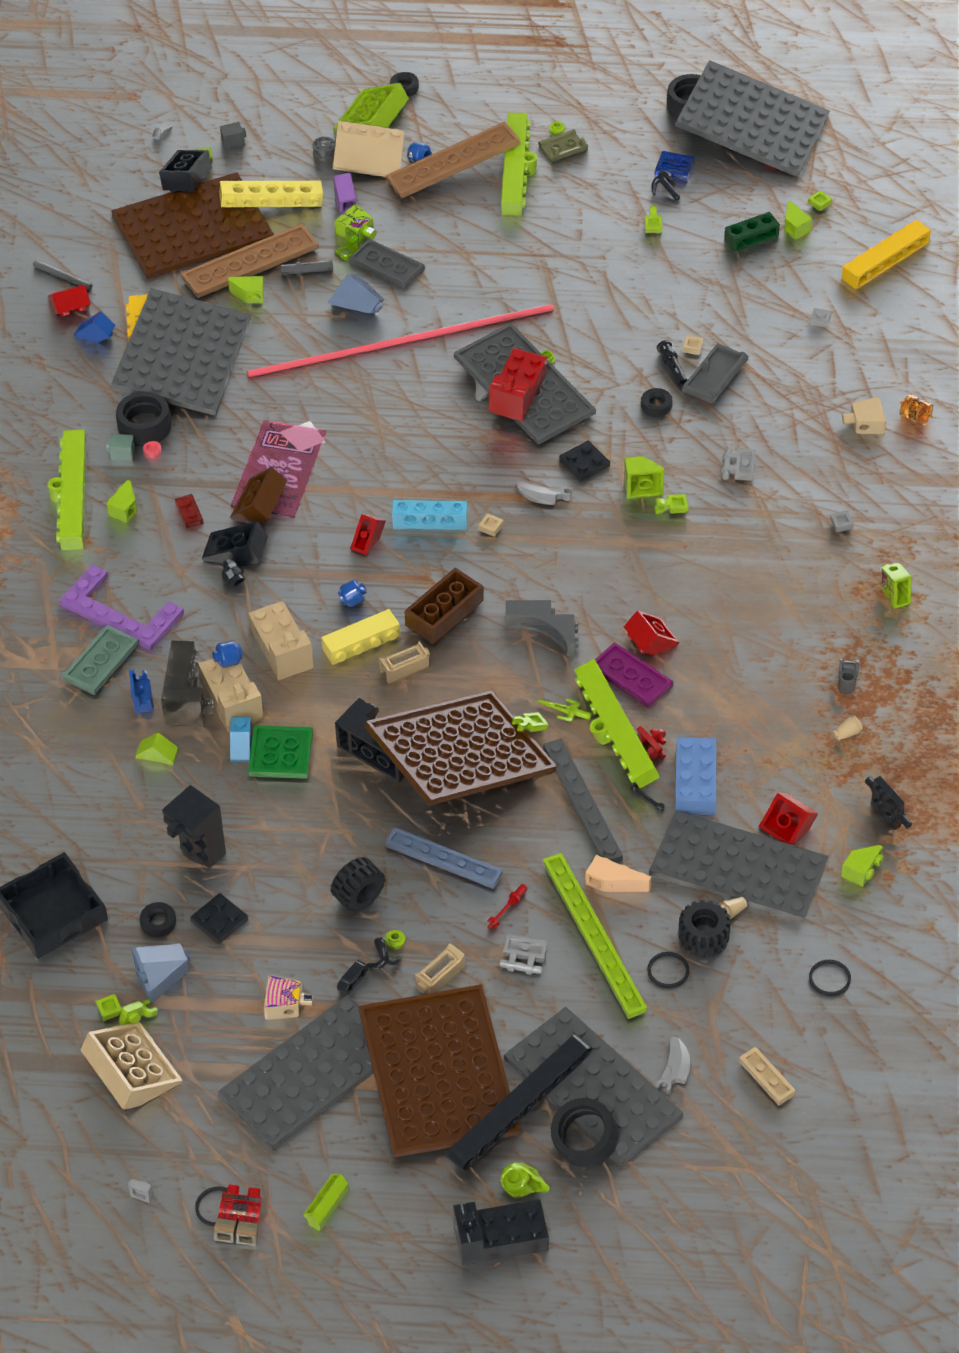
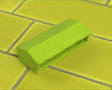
(326, 1201)

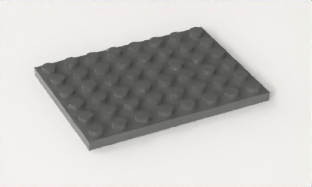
(753, 118)
(182, 351)

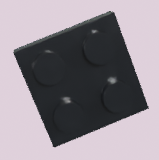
(584, 461)
(219, 918)

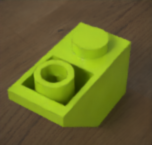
(796, 221)
(122, 503)
(861, 864)

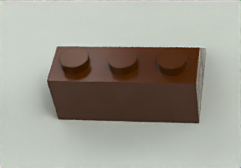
(259, 497)

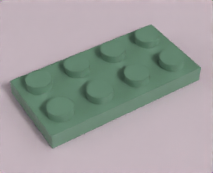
(100, 659)

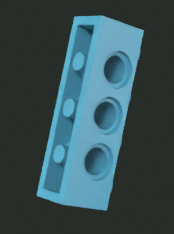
(429, 514)

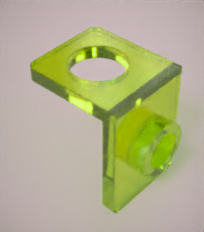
(351, 244)

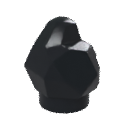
(232, 573)

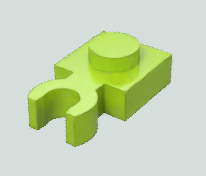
(530, 721)

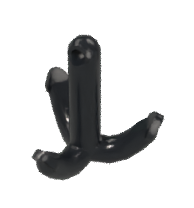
(665, 179)
(384, 956)

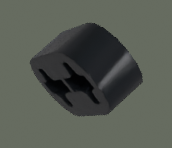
(352, 977)

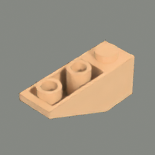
(613, 877)

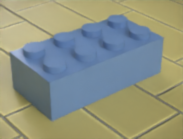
(695, 775)

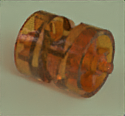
(913, 408)

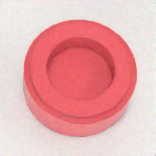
(152, 449)

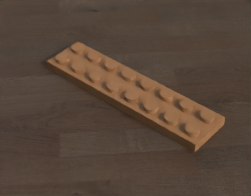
(453, 159)
(250, 260)

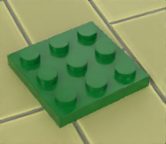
(280, 751)

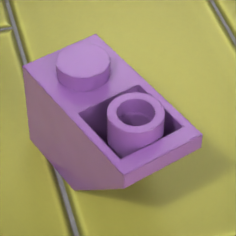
(344, 192)

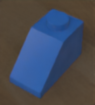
(95, 328)

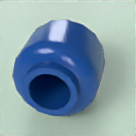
(418, 151)
(352, 593)
(227, 654)

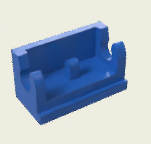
(141, 692)

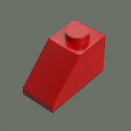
(367, 533)

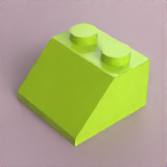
(642, 477)

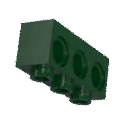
(751, 231)

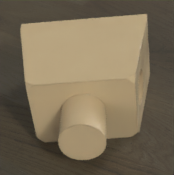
(866, 417)

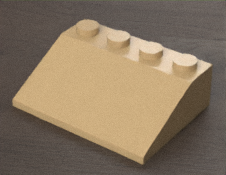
(367, 149)
(129, 1064)

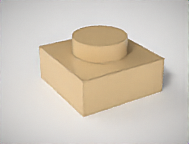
(692, 345)
(490, 524)

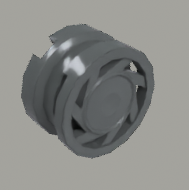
(323, 149)

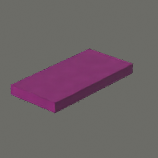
(632, 675)

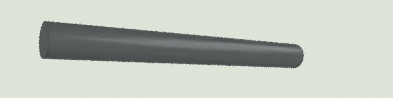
(61, 274)

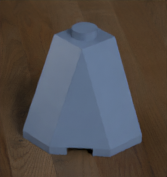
(357, 295)
(160, 967)

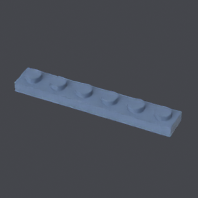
(444, 858)

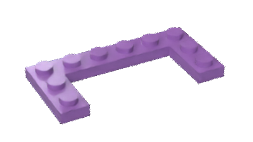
(148, 635)

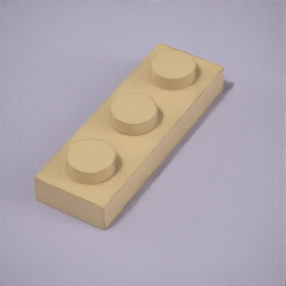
(767, 1076)

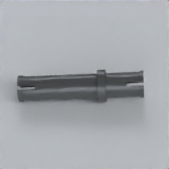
(308, 267)

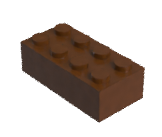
(444, 605)

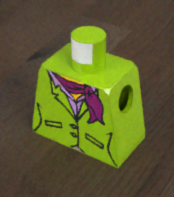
(358, 221)
(895, 579)

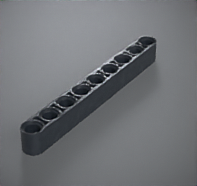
(519, 1102)

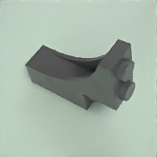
(542, 618)

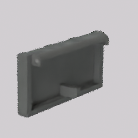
(715, 373)

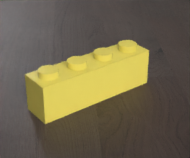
(360, 636)

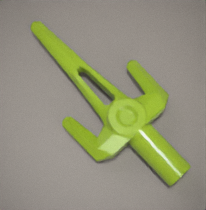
(571, 711)

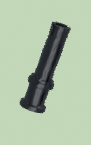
(680, 377)

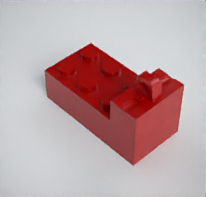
(517, 384)

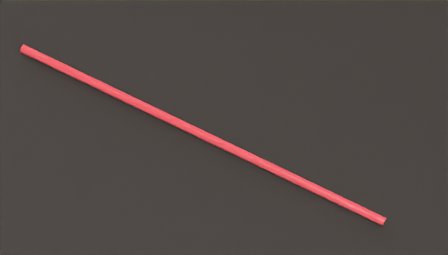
(401, 340)

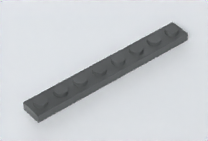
(583, 801)

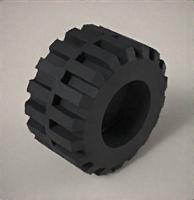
(357, 884)
(704, 914)

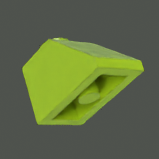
(248, 289)

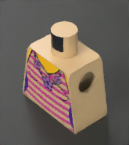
(284, 998)

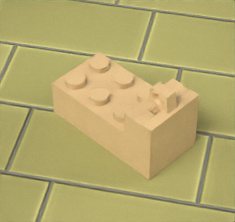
(281, 640)
(231, 692)

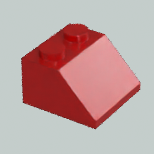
(69, 299)
(650, 633)
(788, 818)

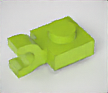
(653, 223)
(675, 504)
(133, 1012)

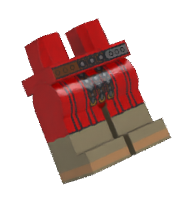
(239, 1208)

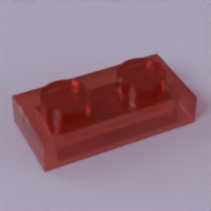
(189, 511)

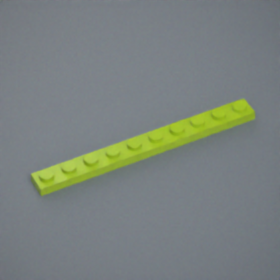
(595, 936)

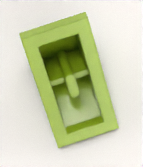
(157, 749)

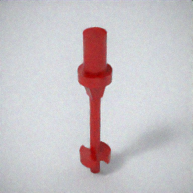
(514, 897)

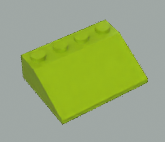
(376, 106)

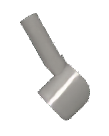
(158, 132)

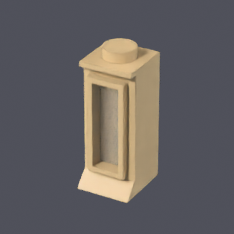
(404, 663)
(440, 970)

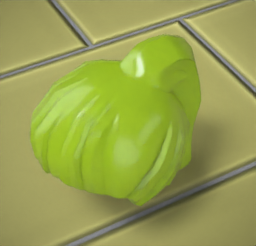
(522, 1180)

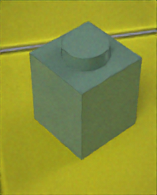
(121, 447)

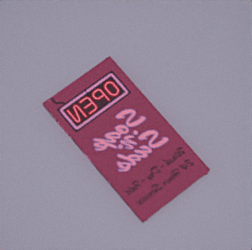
(292, 453)

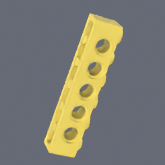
(271, 194)

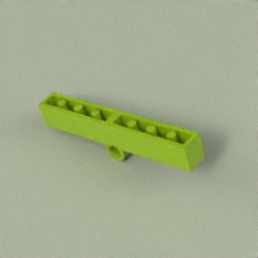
(517, 165)
(70, 490)
(614, 725)

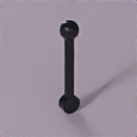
(659, 806)

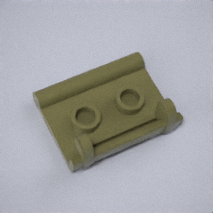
(563, 145)

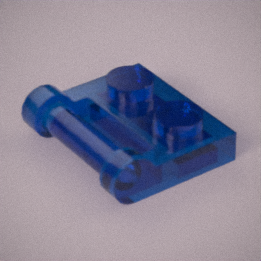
(676, 162)

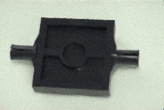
(887, 803)

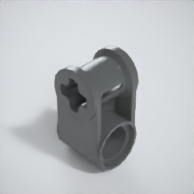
(847, 676)

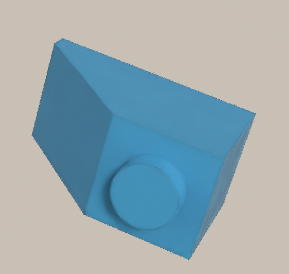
(240, 739)

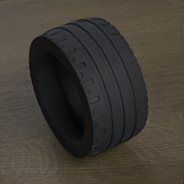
(678, 88)
(143, 403)
(573, 1110)

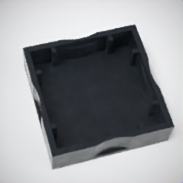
(51, 905)

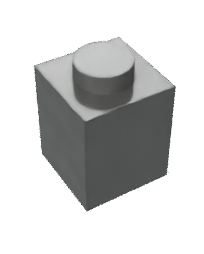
(233, 135)

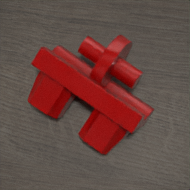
(654, 749)

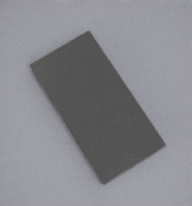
(386, 263)

